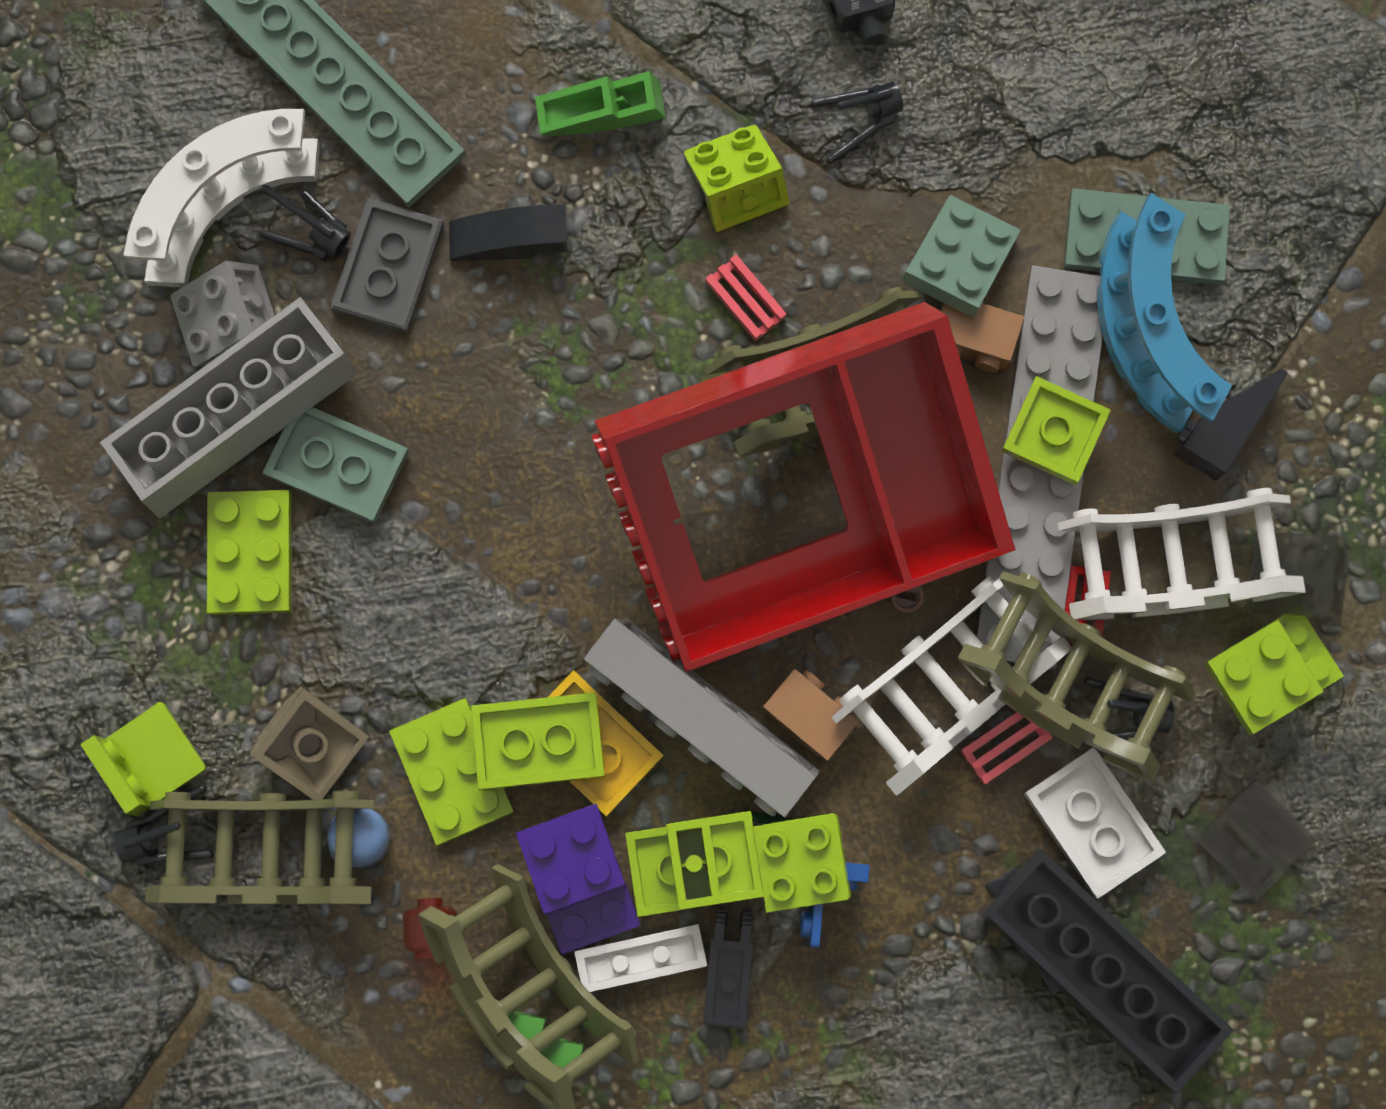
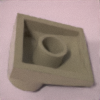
(308, 744)

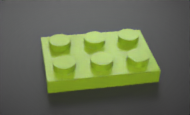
(249, 552)
(537, 741)
(443, 773)

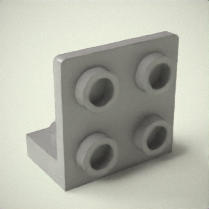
(221, 309)

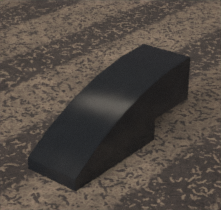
(509, 233)

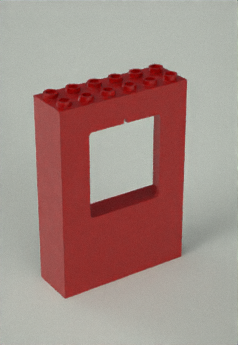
(900, 459)

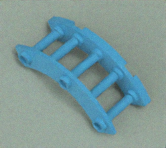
(1142, 320)

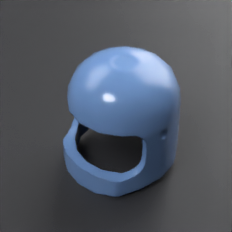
(370, 838)

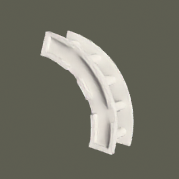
(209, 181)
(1180, 596)
(968, 712)

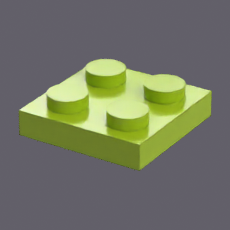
(1056, 430)

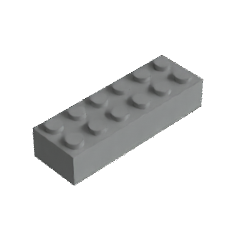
(228, 408)
(702, 716)

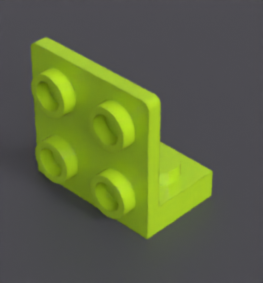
(738, 177)
(145, 759)
(802, 862)

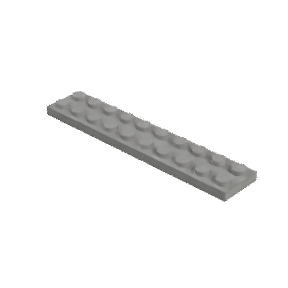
(1061, 345)

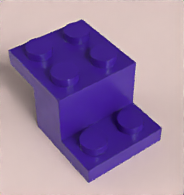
(578, 878)

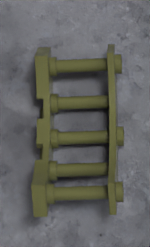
(762, 434)
(1049, 710)
(269, 887)
(491, 1017)

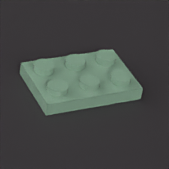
(961, 256)
(337, 463)

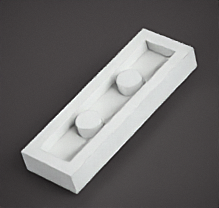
(641, 958)

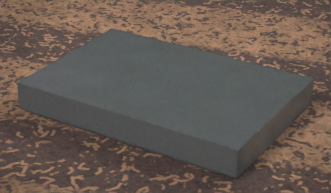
(387, 265)

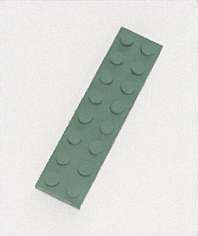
(346, 91)

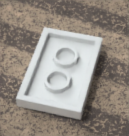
(1094, 823)

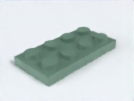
(1198, 249)

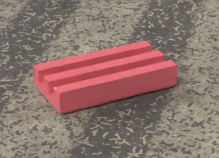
(724, 271)
(976, 764)

